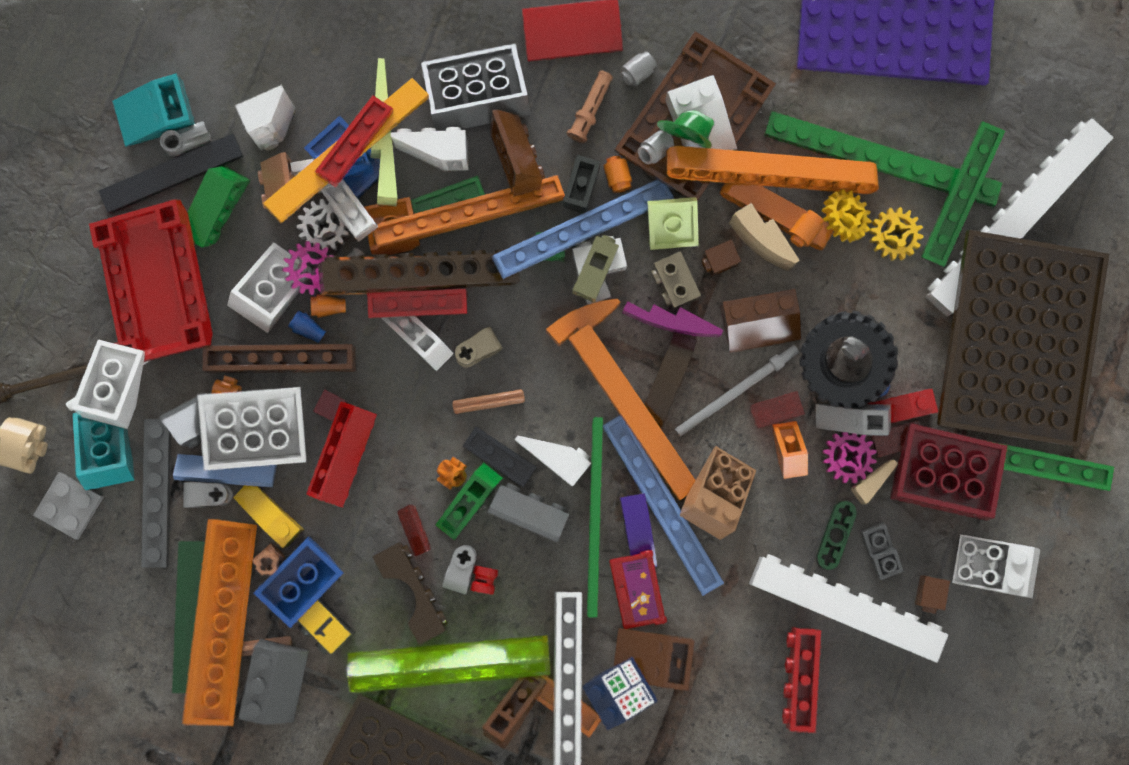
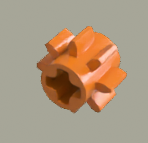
(226, 385)
(451, 473)

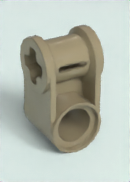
(482, 345)

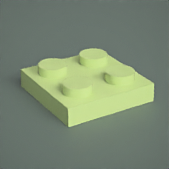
(673, 223)

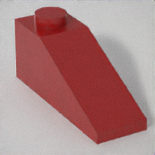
(911, 405)

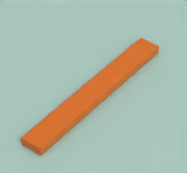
(464, 214)
(633, 411)

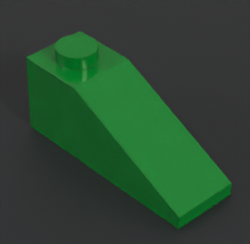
(468, 501)

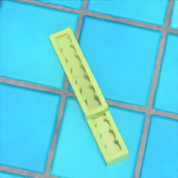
(384, 149)

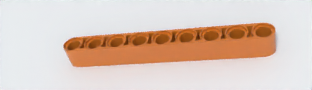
(771, 170)

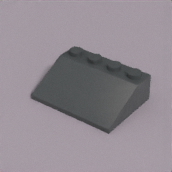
(472, 85)

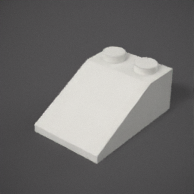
(705, 98)
(263, 292)
(110, 384)

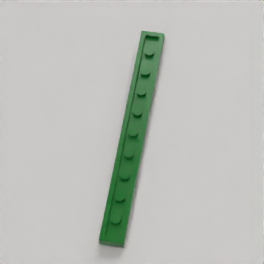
(886, 159)

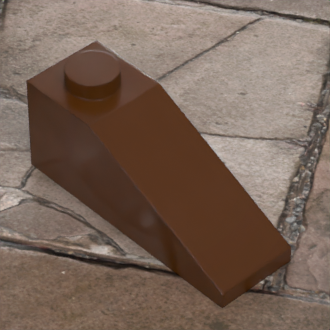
(513, 710)

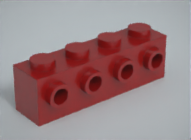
(341, 454)
(803, 679)

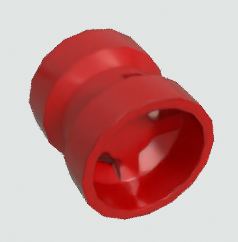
(487, 574)

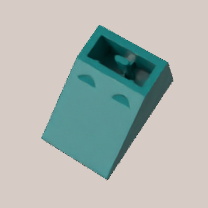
(153, 110)

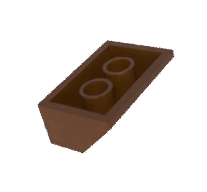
(516, 153)
(761, 320)

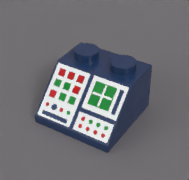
(619, 693)

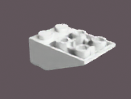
(438, 148)
(996, 566)

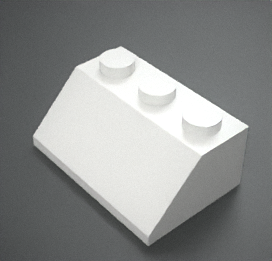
(267, 117)

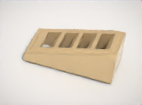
(867, 488)

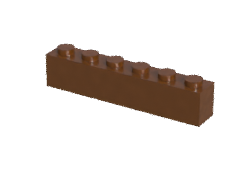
(279, 358)

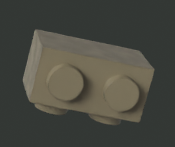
(675, 281)

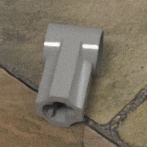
(188, 138)

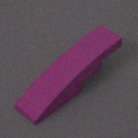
(682, 323)

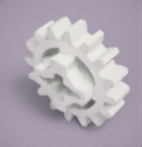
(321, 235)

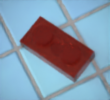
(777, 409)

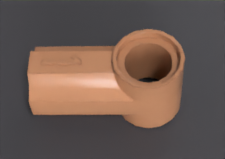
(269, 560)

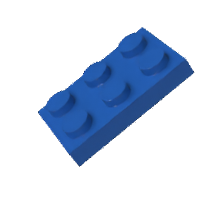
(358, 182)

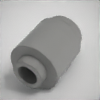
(638, 69)
(655, 147)

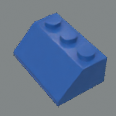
(299, 582)

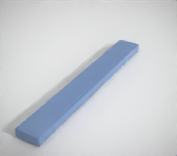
(579, 229)
(663, 506)

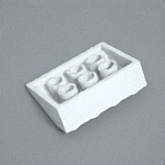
(252, 428)

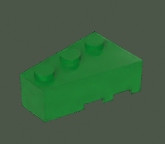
(214, 203)

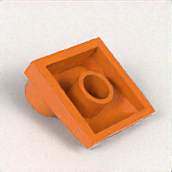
(384, 213)

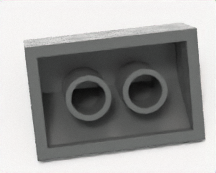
(529, 512)
(273, 683)

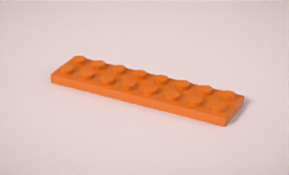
(220, 623)

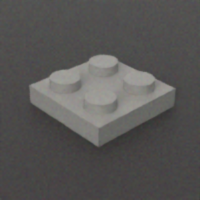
(68, 506)

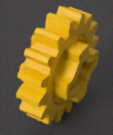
(846, 215)
(897, 243)

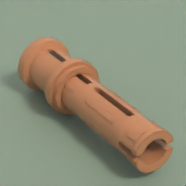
(586, 116)

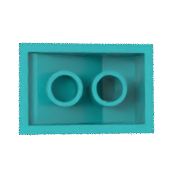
(101, 453)

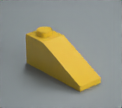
(269, 515)

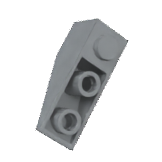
(866, 420)

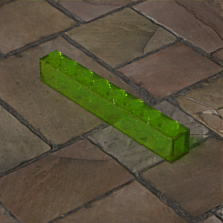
(448, 663)

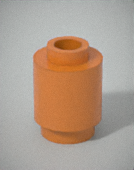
(617, 174)
(806, 229)

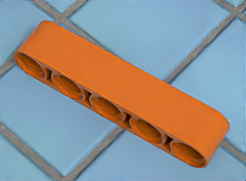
(770, 207)

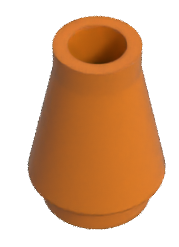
(325, 305)

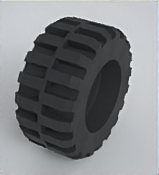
(825, 382)

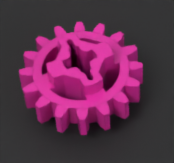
(304, 257)
(843, 447)

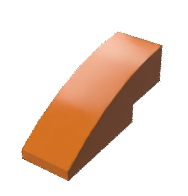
(577, 319)

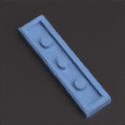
(192, 469)

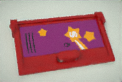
(641, 600)

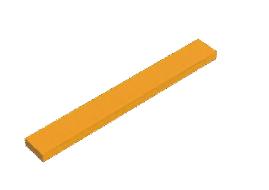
(307, 183)

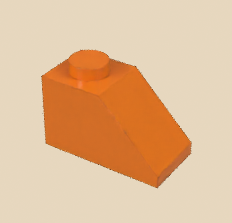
(790, 450)

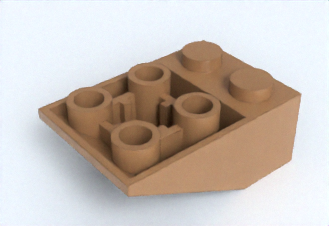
(718, 494)

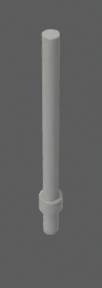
(775, 363)

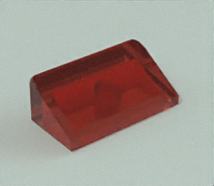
(414, 530)

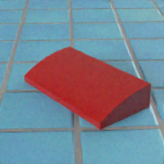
(572, 29)

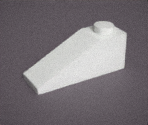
(420, 339)
(562, 460)

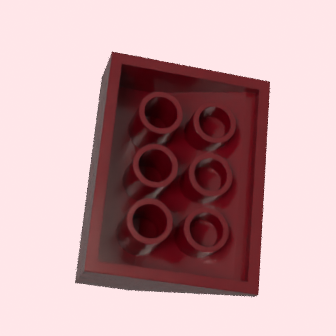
(949, 472)

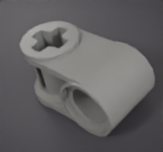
(203, 494)
(459, 573)

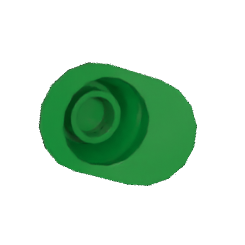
(690, 126)

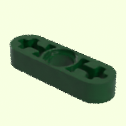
(835, 515)

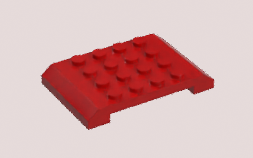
(154, 280)

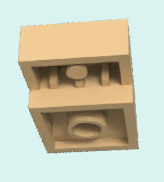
(763, 238)

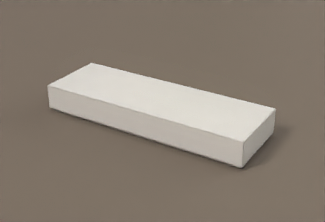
(349, 209)

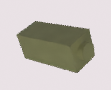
(595, 268)

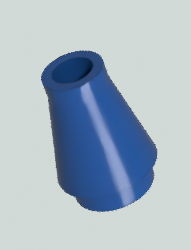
(305, 326)

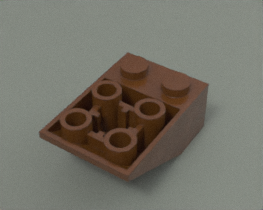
(660, 657)

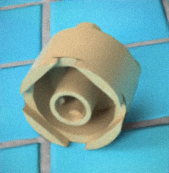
(21, 444)

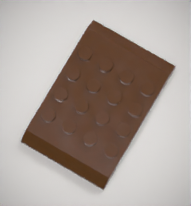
(741, 89)

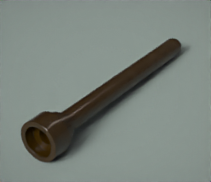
(8, 391)

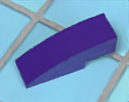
(637, 524)

